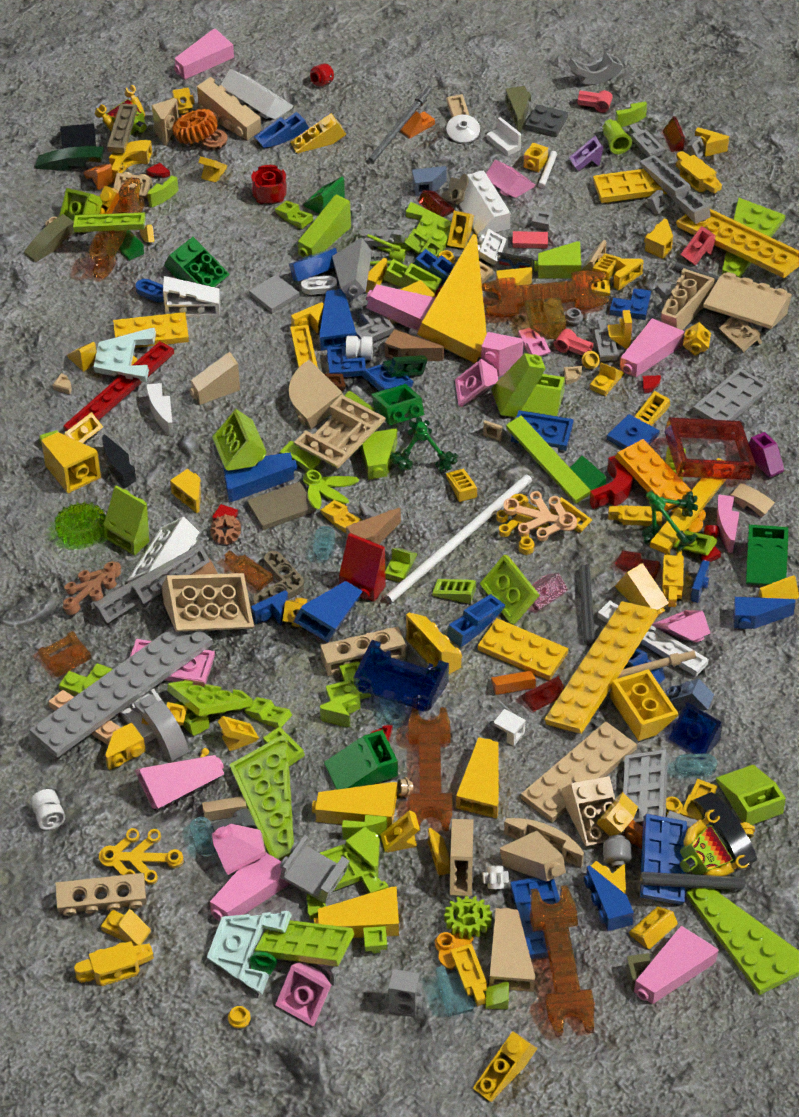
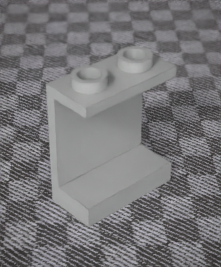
(312, 870)

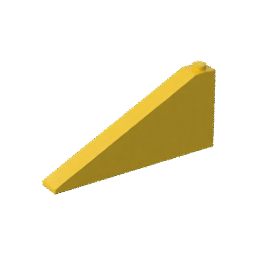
(458, 311)

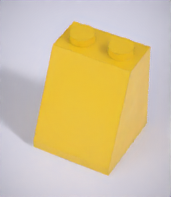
(70, 461)

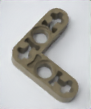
(285, 581)

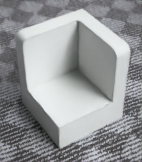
(512, 725)

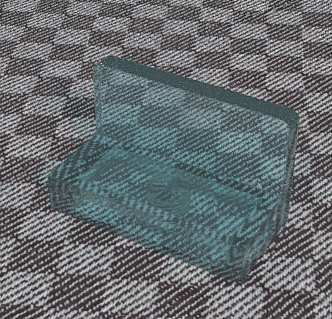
(452, 993)

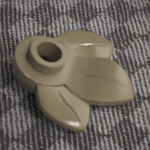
(456, 190)

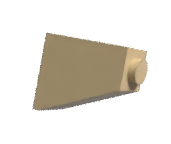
(216, 380)
(533, 857)

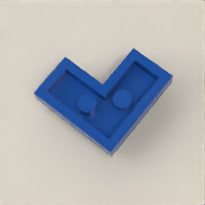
(637, 305)
(340, 365)

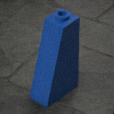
(336, 320)
(264, 475)
(328, 611)

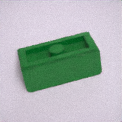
(131, 246)
(588, 473)

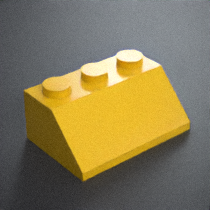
(430, 642)
(642, 704)

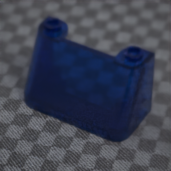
(400, 680)

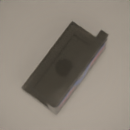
(509, 261)

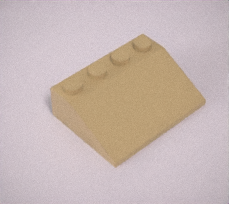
(748, 300)
(207, 602)

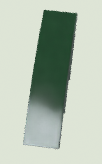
(67, 157)

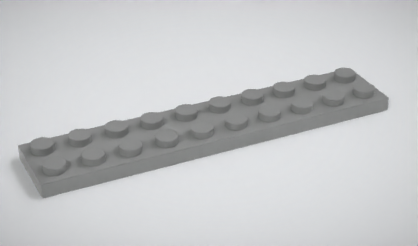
(118, 689)

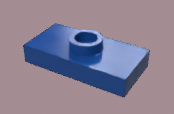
(701, 581)

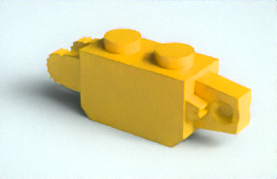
(697, 173)
(672, 577)
(113, 963)

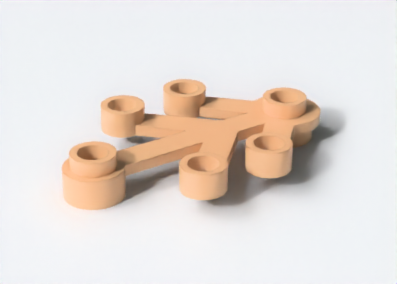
(542, 516)

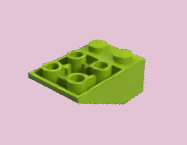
(127, 521)
(752, 794)

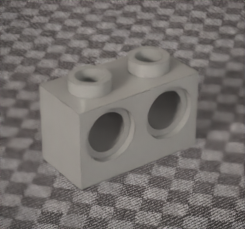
(405, 993)

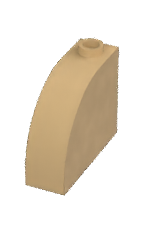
(312, 394)

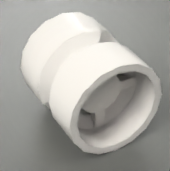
(359, 347)
(47, 809)

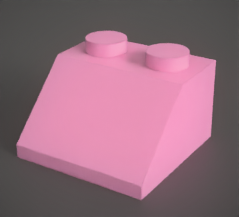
(508, 179)
(501, 351)

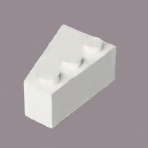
(190, 298)

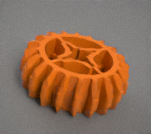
(195, 126)

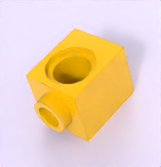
(535, 157)

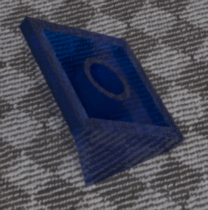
(696, 730)

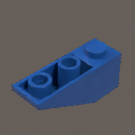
(611, 901)

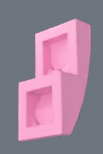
(533, 342)

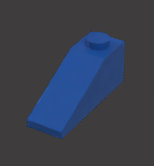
(757, 612)

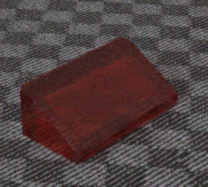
(674, 135)
(435, 203)
(543, 694)

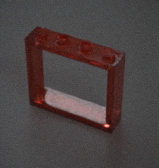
(709, 430)

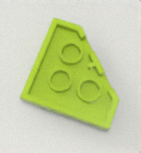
(209, 698)

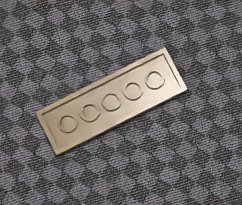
(589, 760)

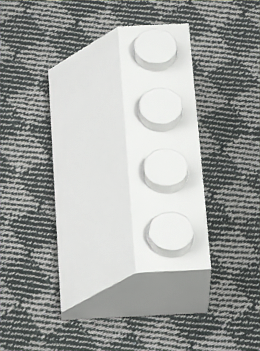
(255, 95)
(486, 205)
(167, 544)

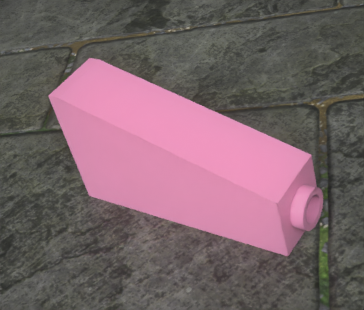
(204, 54)
(399, 305)
(650, 347)
(172, 780)
(248, 888)
(674, 965)

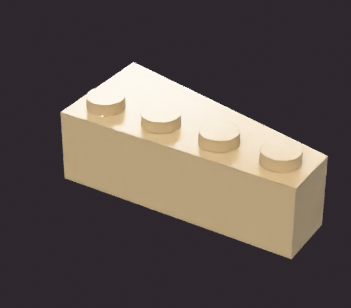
(228, 109)
(686, 299)

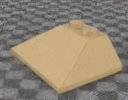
(342, 433)

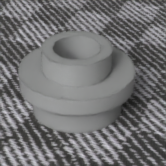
(573, 316)

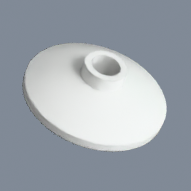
(465, 133)

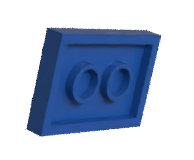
(552, 429)

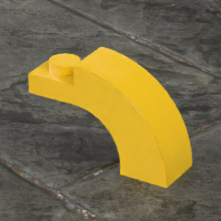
(136, 153)

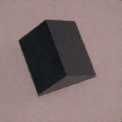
(78, 135)

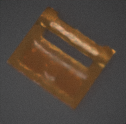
(66, 659)

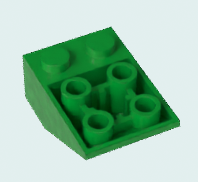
(195, 264)
(766, 554)
(363, 762)

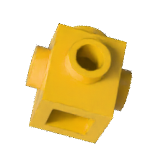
(183, 94)
(696, 339)
(291, 609)

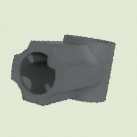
(241, 817)

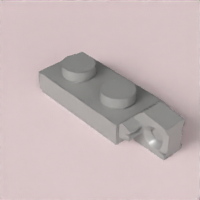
(645, 141)
(390, 236)
(605, 345)

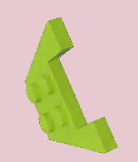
(430, 225)
(355, 872)

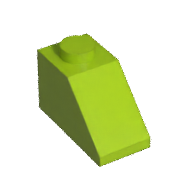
(366, 847)

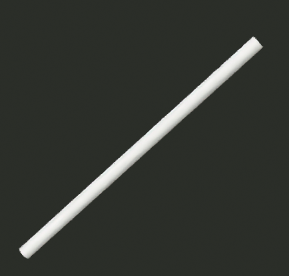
(456, 540)

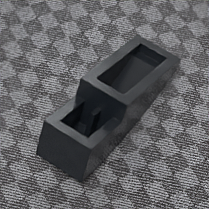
(118, 462)

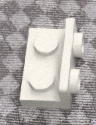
(490, 245)

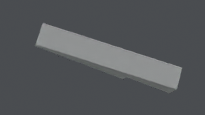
(676, 188)
(149, 584)

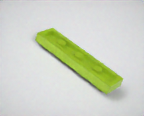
(109, 222)

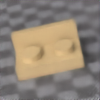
(145, 180)
(740, 333)

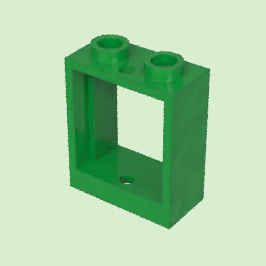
(404, 402)

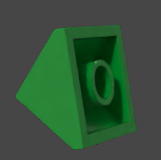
(323, 196)

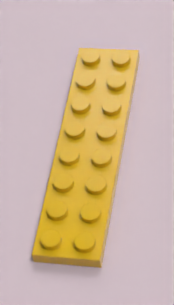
(746, 243)
(601, 666)

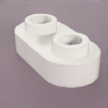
(318, 285)

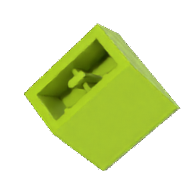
(546, 396)

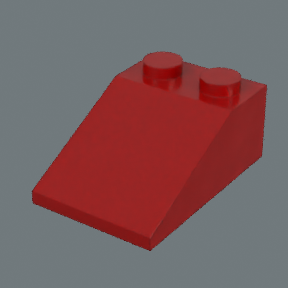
(364, 566)

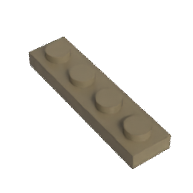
(122, 128)

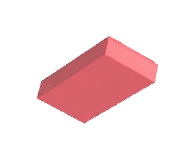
(530, 239)

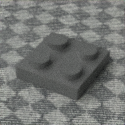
(546, 120)

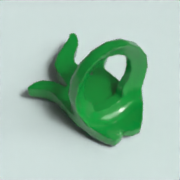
(264, 964)

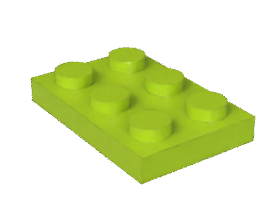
(510, 587)

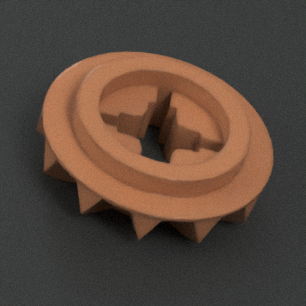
(220, 140)
(232, 533)

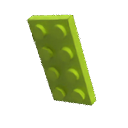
(307, 943)

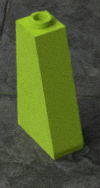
(326, 228)
(517, 384)

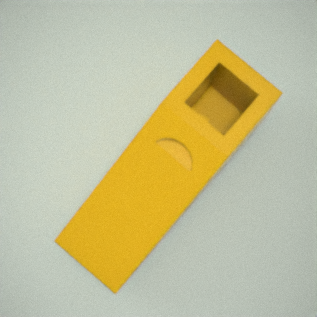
(319, 135)
(505, 1066)

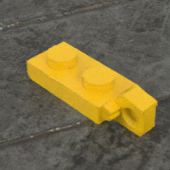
(634, 515)
(470, 972)

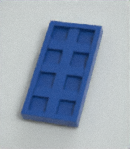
(661, 854)
(521, 895)

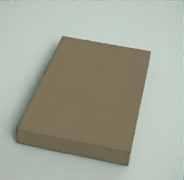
(280, 505)

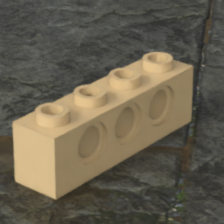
(353, 648)
(90, 888)

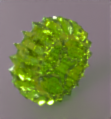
(84, 522)

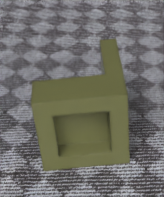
(635, 966)

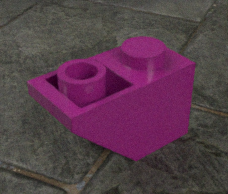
(766, 454)

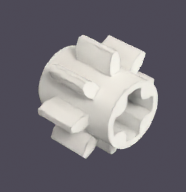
(495, 877)

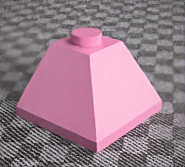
(475, 381)
(685, 625)
(238, 846)
(304, 992)

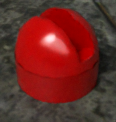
(712, 530)

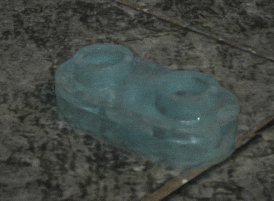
(324, 543)
(393, 713)
(696, 764)
(202, 838)

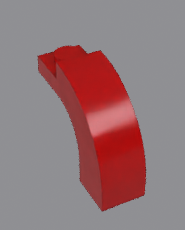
(617, 490)

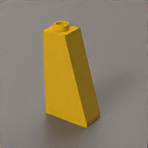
(480, 782)
(355, 803)
(365, 911)

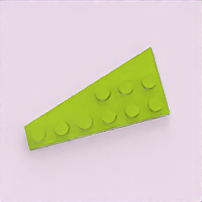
(757, 218)
(266, 789)
(753, 947)

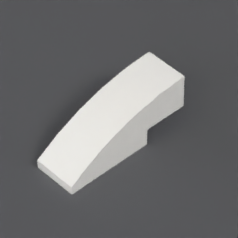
(160, 407)

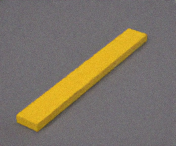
(666, 537)

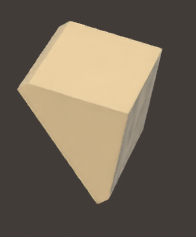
(164, 116)

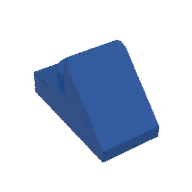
(270, 608)

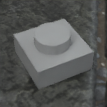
(542, 219)

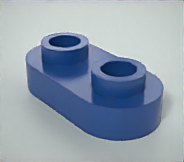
(150, 290)

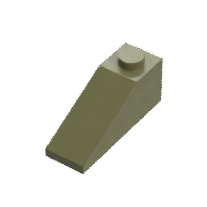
(518, 101)

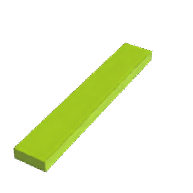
(548, 459)

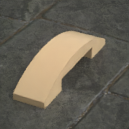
(521, 827)

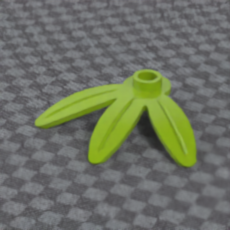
(319, 484)

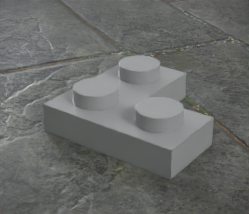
(377, 326)

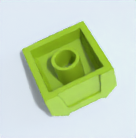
(80, 203)

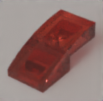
(630, 560)

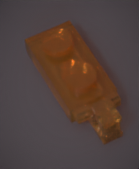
(253, 572)

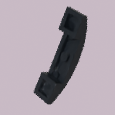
(727, 827)

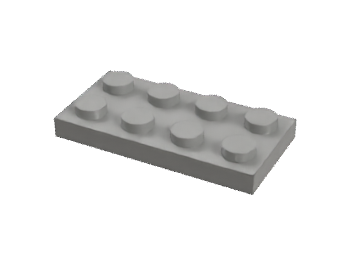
(731, 397)
(646, 783)

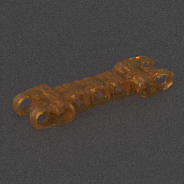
(108, 242)
(576, 291)
(429, 736)
(568, 998)

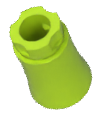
(617, 138)

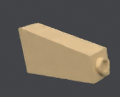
(461, 857)
(510, 953)

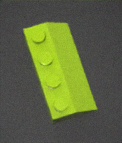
(239, 442)

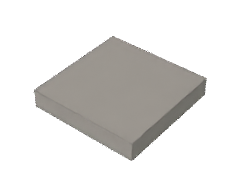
(274, 293)

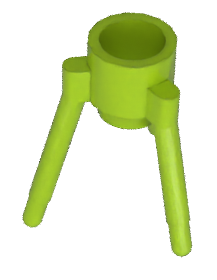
(395, 252)

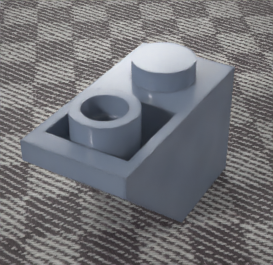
(428, 179)
(693, 692)

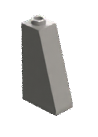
(353, 268)

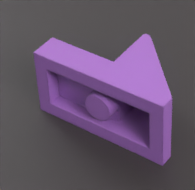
(588, 152)

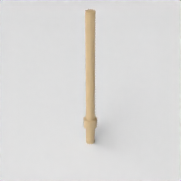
(674, 659)

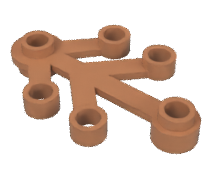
(94, 587)

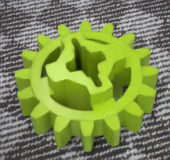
(468, 917)

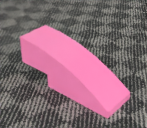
(727, 521)

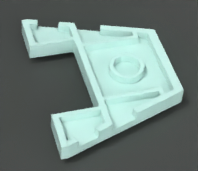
(116, 355)
(236, 942)

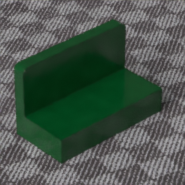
(406, 365)

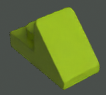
(399, 564)
(338, 710)

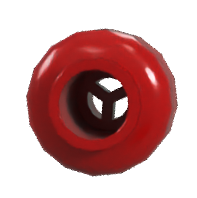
(321, 75)

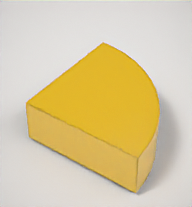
(147, 234)

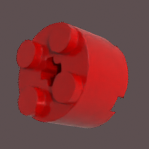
(269, 184)

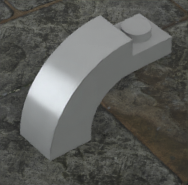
(596, 72)
(164, 725)

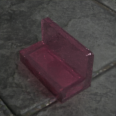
(549, 588)

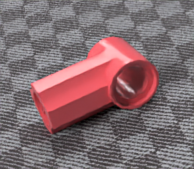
(600, 101)
(569, 341)

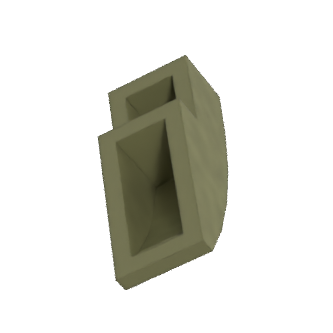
(50, 238)

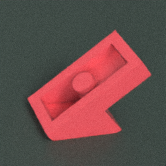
(701, 242)

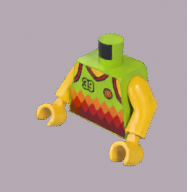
(109, 117)
(705, 852)

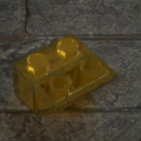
(546, 316)

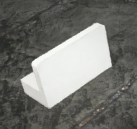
(505, 137)

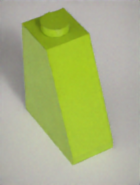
(559, 261)
(377, 452)

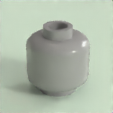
(617, 851)

